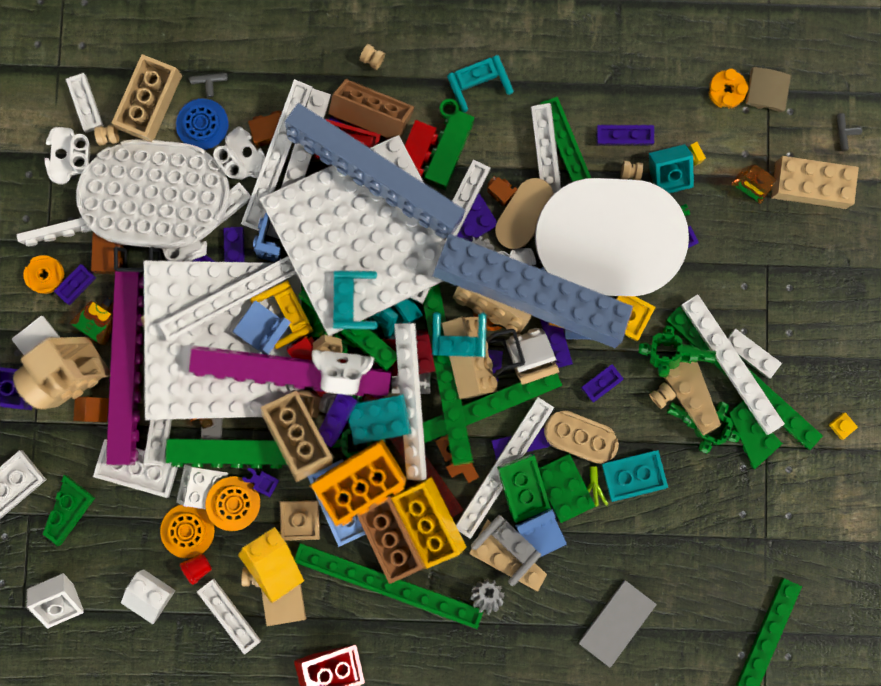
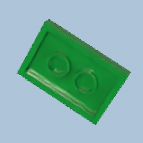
(523, 487)
(566, 488)

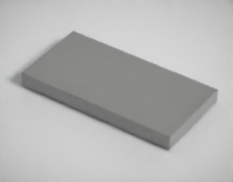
(617, 623)

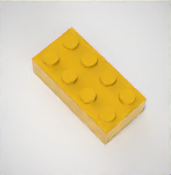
(429, 523)

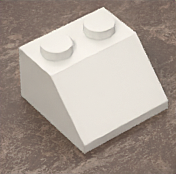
(534, 347)
(147, 596)
(54, 601)

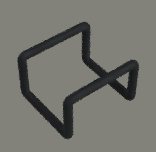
(125, 269)
(500, 372)

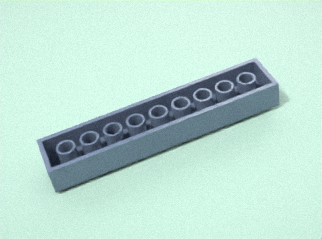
(373, 171)
(533, 291)

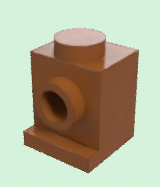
(501, 190)
(442, 444)

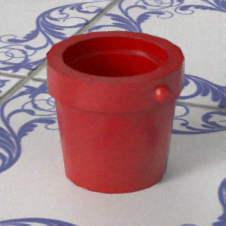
(195, 568)

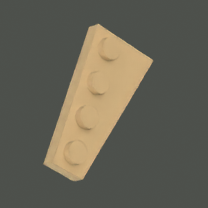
(694, 396)
(500, 558)

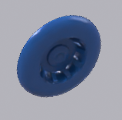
(202, 123)

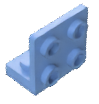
(269, 250)
(261, 328)
(542, 532)

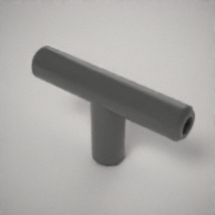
(208, 80)
(844, 132)

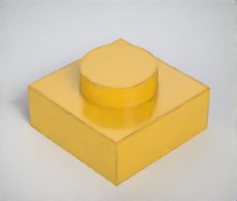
(698, 155)
(843, 426)

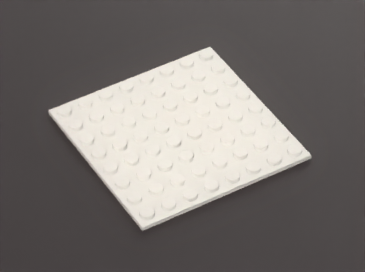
(341, 226)
(169, 385)

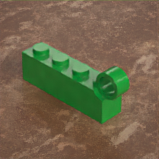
(450, 145)

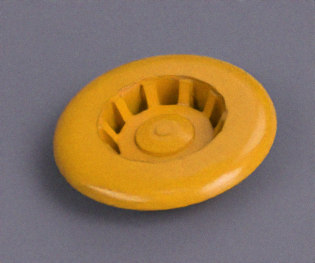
(232, 504)
(186, 531)

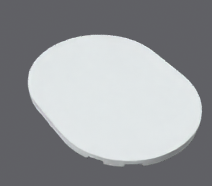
(153, 194)
(612, 236)

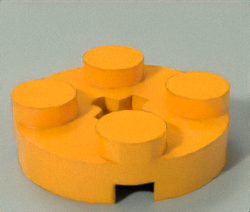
(732, 79)
(36, 267)

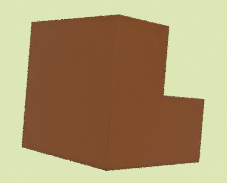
(91, 409)
(467, 469)

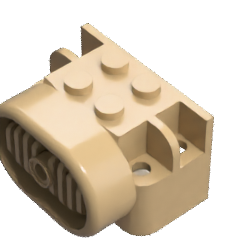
(59, 371)

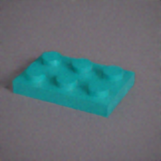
(379, 419)
(634, 475)

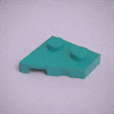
(385, 321)

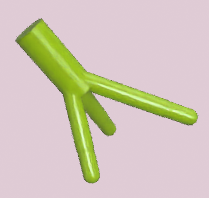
(596, 488)

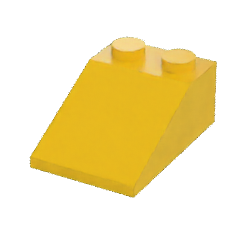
(271, 565)

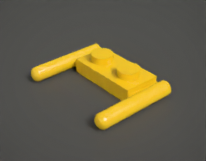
(291, 310)

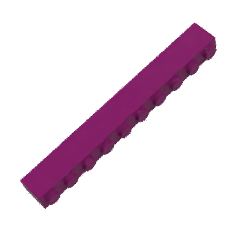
(125, 369)
(275, 369)

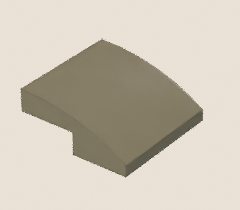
(768, 89)

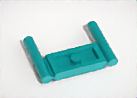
(475, 75)
(344, 300)
(459, 345)

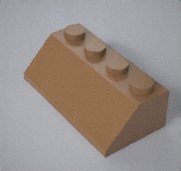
(370, 110)
(390, 541)

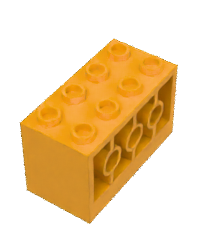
(356, 469)

